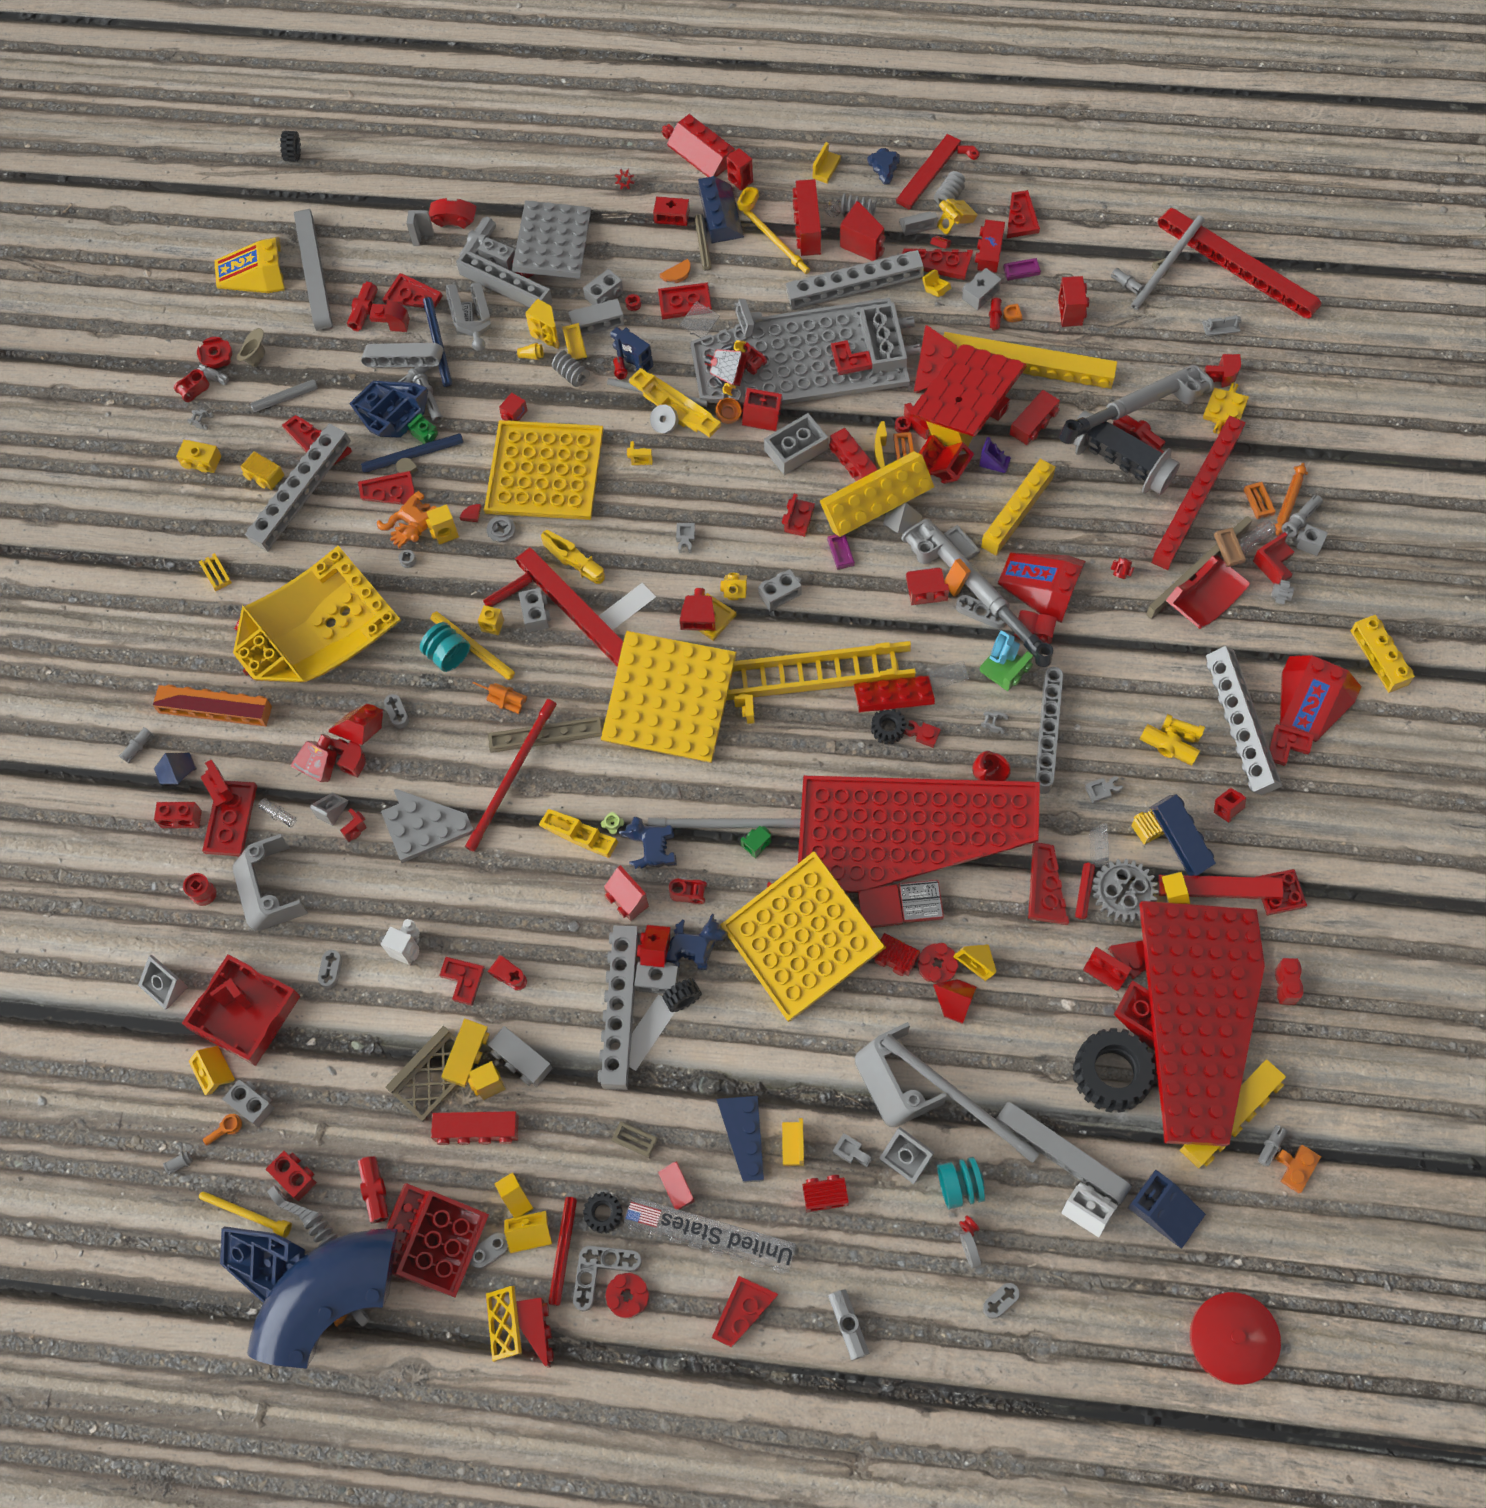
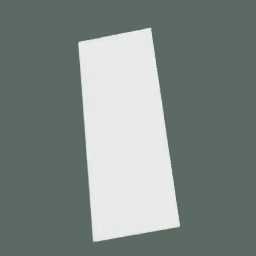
(627, 606)
(648, 1031)

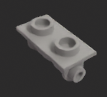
(1222, 326)

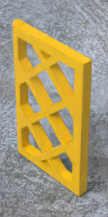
(511, 1308)

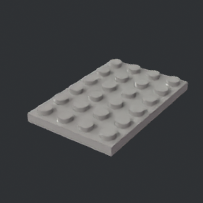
(552, 239)

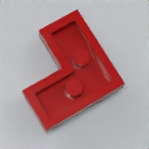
(848, 362)
(1288, 739)
(467, 977)

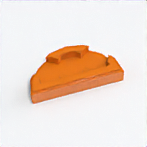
(677, 273)

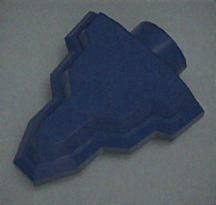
(884, 163)

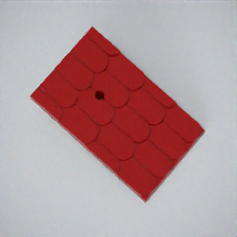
(966, 393)

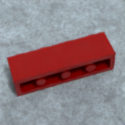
(474, 1127)

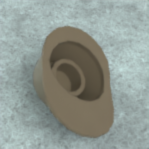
(252, 349)

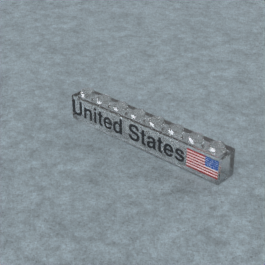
(710, 1234)

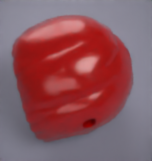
(991, 767)

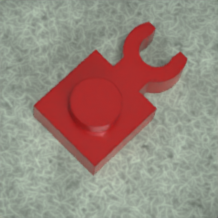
(925, 734)

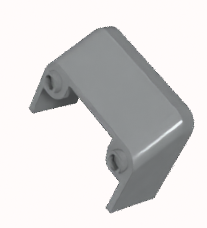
(259, 910)
(891, 1103)

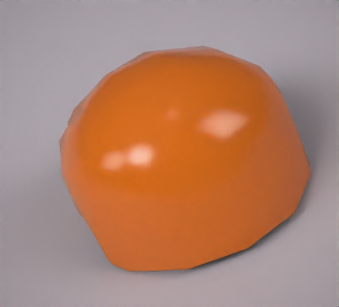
(728, 410)

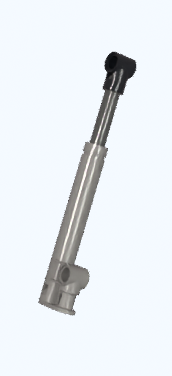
(1184, 384)
(930, 543)

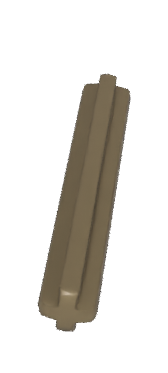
(703, 243)

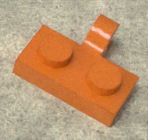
(1299, 1167)

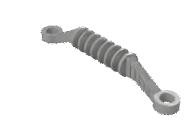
(312, 1219)

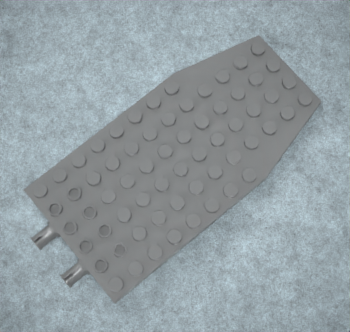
(801, 353)

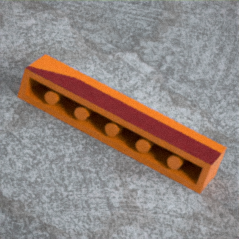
(212, 705)

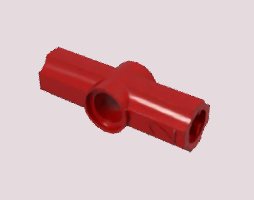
(362, 306)
(373, 1189)

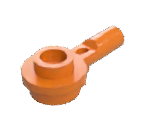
(230, 1125)

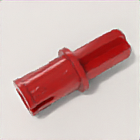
(995, 313)

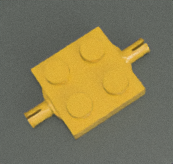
(1225, 403)

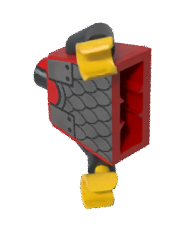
(728, 365)

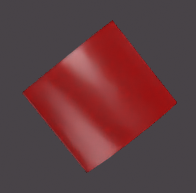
(434, 1238)

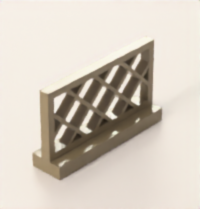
(415, 1065)

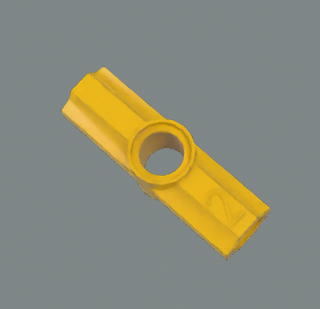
(1169, 744)

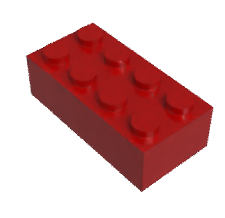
(807, 217)

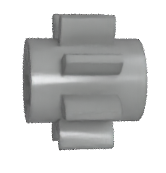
(1282, 592)

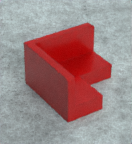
(1270, 559)

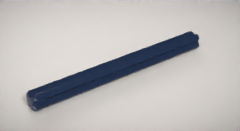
(436, 338)
(412, 452)

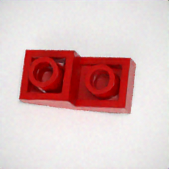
(918, 425)

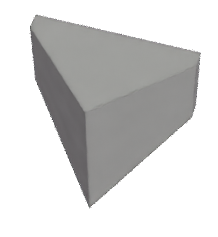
(902, 518)

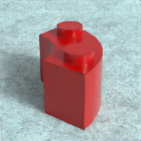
(454, 213)

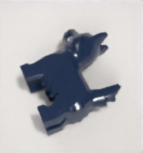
(654, 843)
(695, 946)

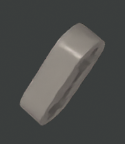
(393, 712)
(334, 969)
(997, 1297)

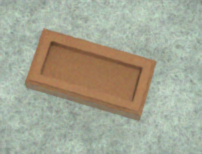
(1229, 547)

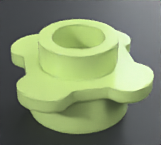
(612, 817)

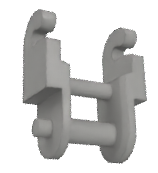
(202, 413)
(996, 715)

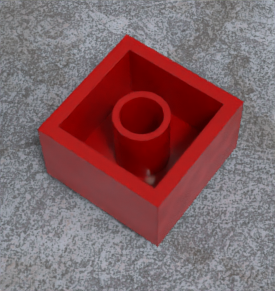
(1073, 301)

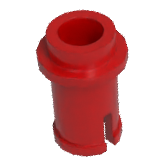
(620, 370)

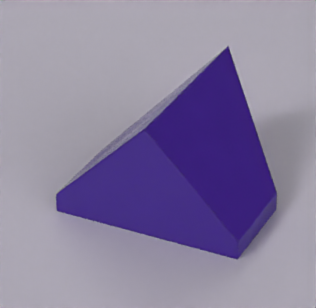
(993, 457)

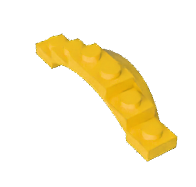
(688, 411)

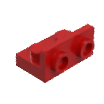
(798, 516)
(216, 784)
(1107, 969)

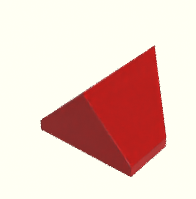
(955, 998)

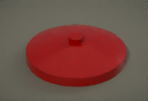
(1235, 1338)

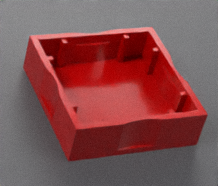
(233, 1027)

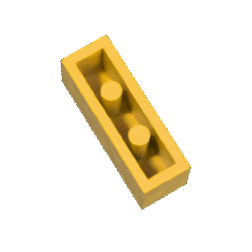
(465, 1052)

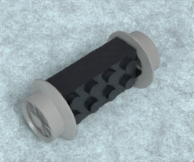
(1129, 454)

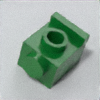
(423, 429)
(756, 841)

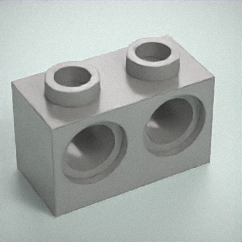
(603, 288)
(782, 593)
(532, 610)
(247, 1105)

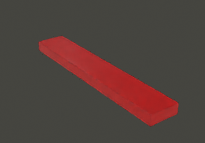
(928, 171)
(1230, 887)

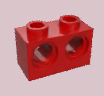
(740, 169)
(177, 815)
(288, 1178)

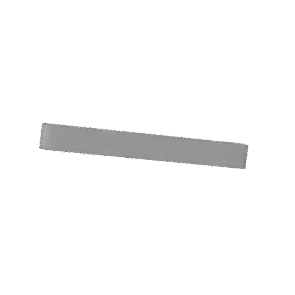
(313, 269)

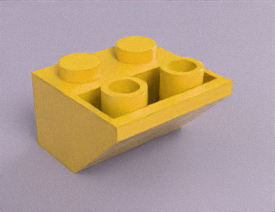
(542, 323)

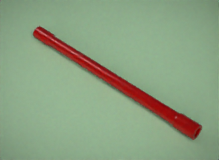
(477, 835)

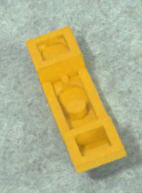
(880, 440)

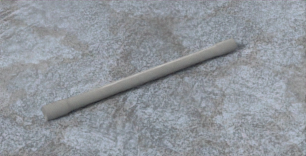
(725, 822)
(1020, 1145)

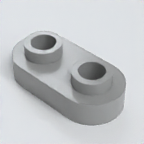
(488, 1250)

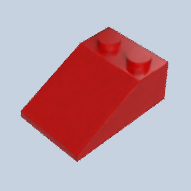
(1136, 1013)

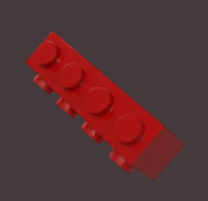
(851, 454)

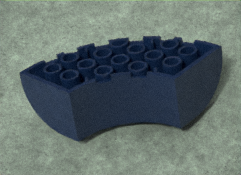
(317, 1291)

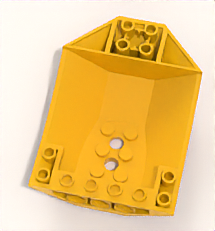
(287, 630)

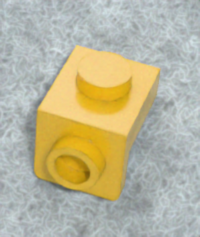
(935, 285)

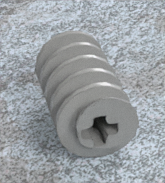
(951, 187)
(847, 204)
(570, 369)

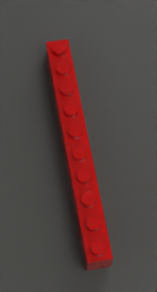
(1198, 493)

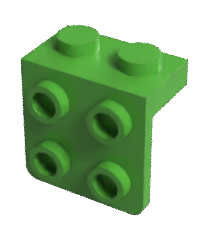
(1008, 673)

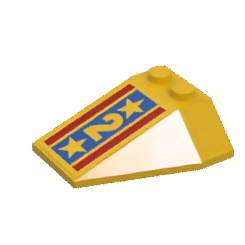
(251, 268)

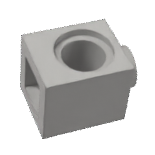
(1315, 544)

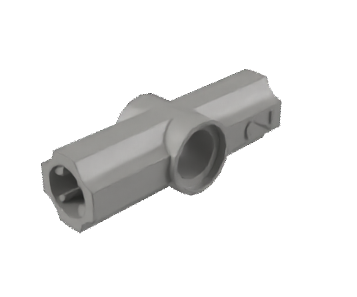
(476, 237)
(853, 1338)

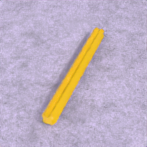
(477, 649)

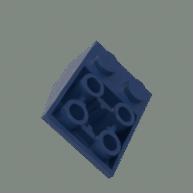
(1167, 1209)

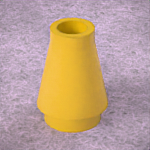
(533, 351)

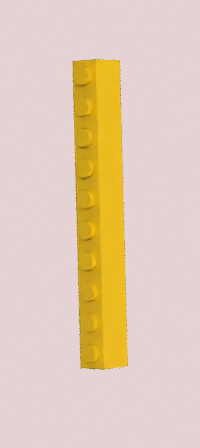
(1047, 362)

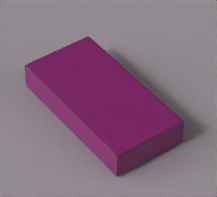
(1021, 269)
(840, 551)

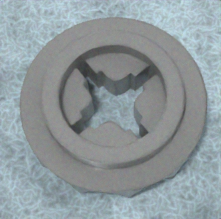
(505, 523)

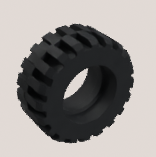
(1130, 1049)

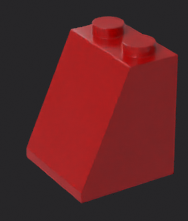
(862, 233)

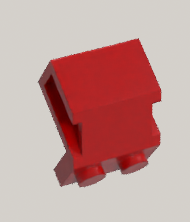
(945, 461)

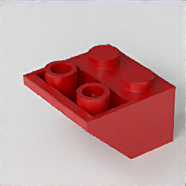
(761, 409)

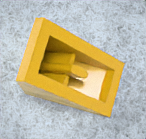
(1176, 888)
(978, 960)
(513, 1196)

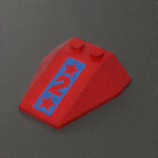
(1042, 580)
(1315, 694)

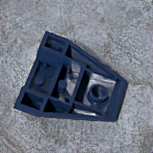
(390, 406)
(257, 1258)

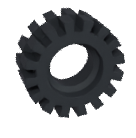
(290, 146)
(886, 736)
(682, 995)
(612, 1221)

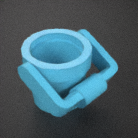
(1004, 648)

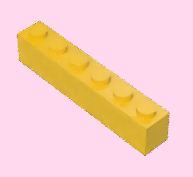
(1018, 507)
(1252, 1094)

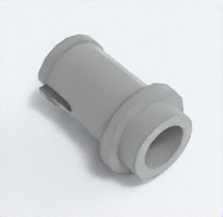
(178, 1162)

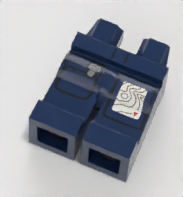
(632, 349)

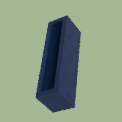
(1183, 835)

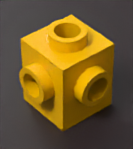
(734, 586)

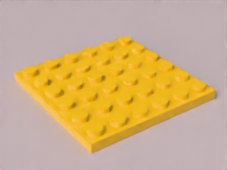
(544, 470)
(668, 696)
(802, 936)

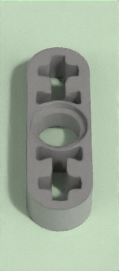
(973, 614)

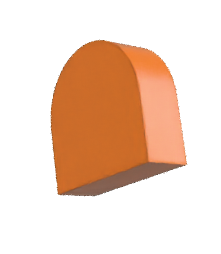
(1012, 313)

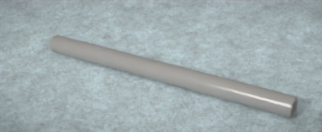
(1167, 262)

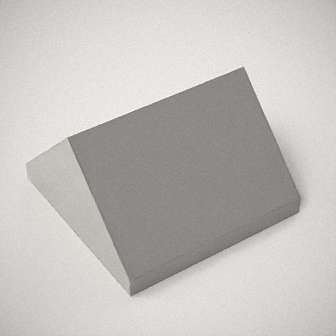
(161, 983)
(907, 1155)

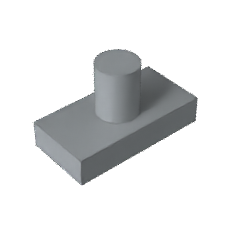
(746, 317)

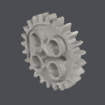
(1109, 881)

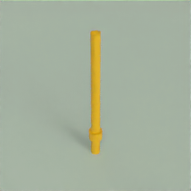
(796, 260)

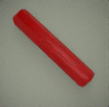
(507, 590)
(1085, 891)

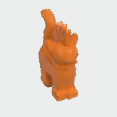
(412, 514)

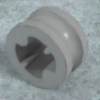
(407, 553)

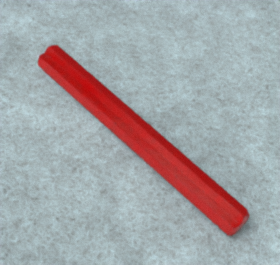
(562, 1251)

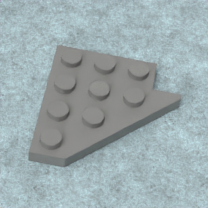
(423, 825)

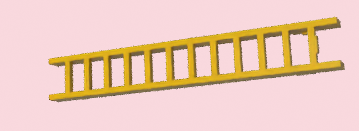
(817, 657)

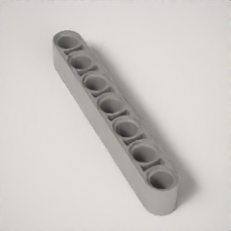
(1049, 721)
(1064, 1153)

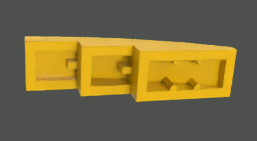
(578, 833)

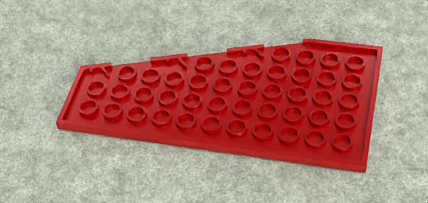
(906, 827)
(1203, 1005)

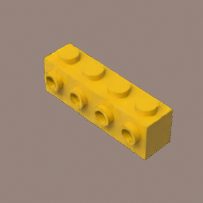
(1382, 653)

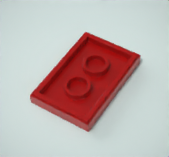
(678, 300)

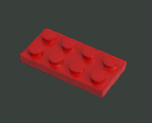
(894, 694)
(230, 821)

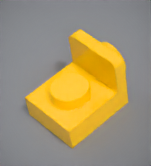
(639, 456)
(747, 704)

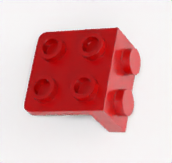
(927, 586)

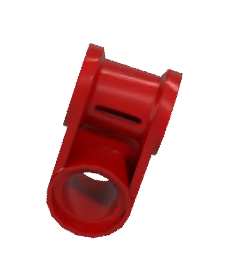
(754, 360)
(192, 384)
(689, 891)
(506, 972)

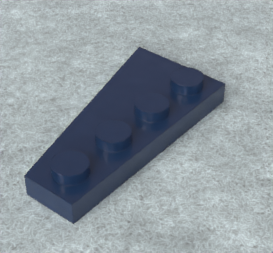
(743, 1130)

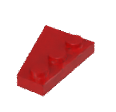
(1022, 216)
(388, 489)
(742, 1310)

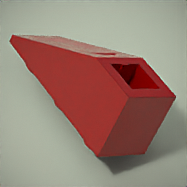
(533, 1324)

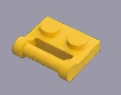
(1189, 732)

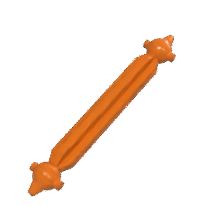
(1290, 497)

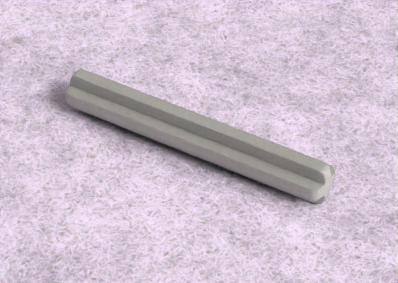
(284, 395)

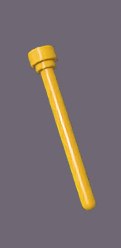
(279, 1227)

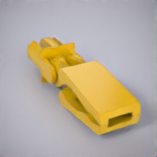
(572, 556)

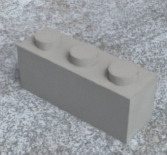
(598, 317)
(519, 1057)

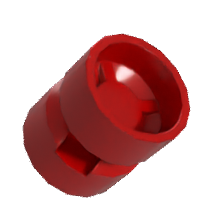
(199, 889)

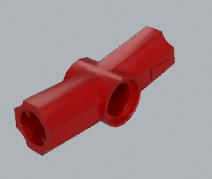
(1140, 430)

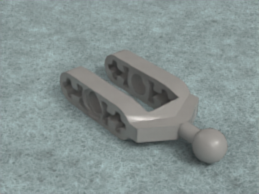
(471, 328)

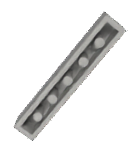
(502, 280)

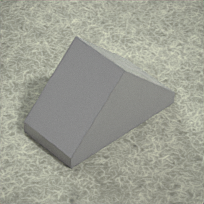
(329, 808)

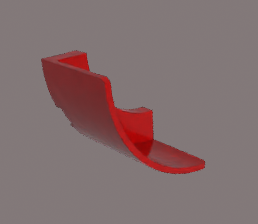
(1209, 593)

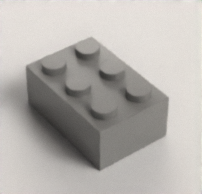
(796, 444)

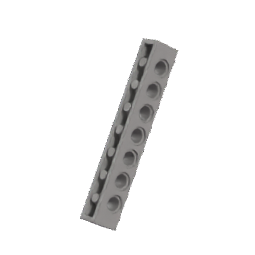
(855, 279)
(298, 496)
(1269, 779)
(619, 1078)

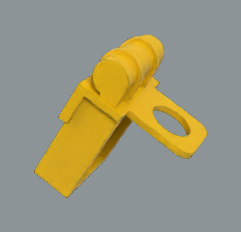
(955, 211)

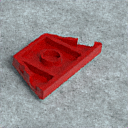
(934, 355)

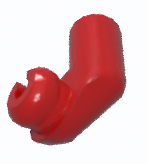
(970, 151)

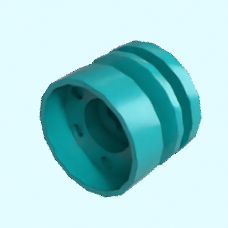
(444, 646)
(961, 1183)

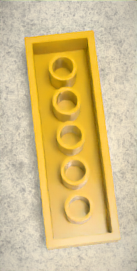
(877, 493)

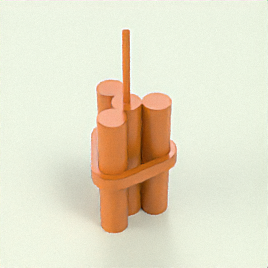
(505, 697)

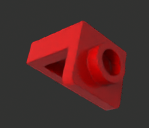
(355, 827)

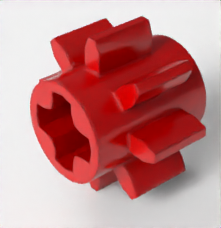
(626, 174)
(1122, 568)

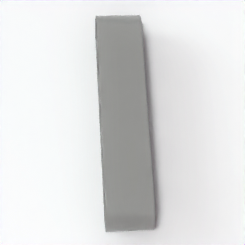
(402, 355)

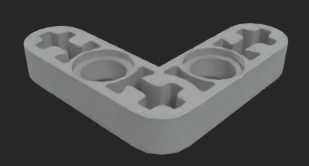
(592, 1268)

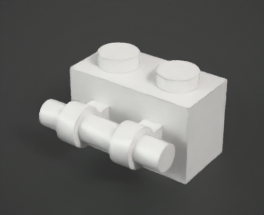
(401, 943)
(1089, 1209)

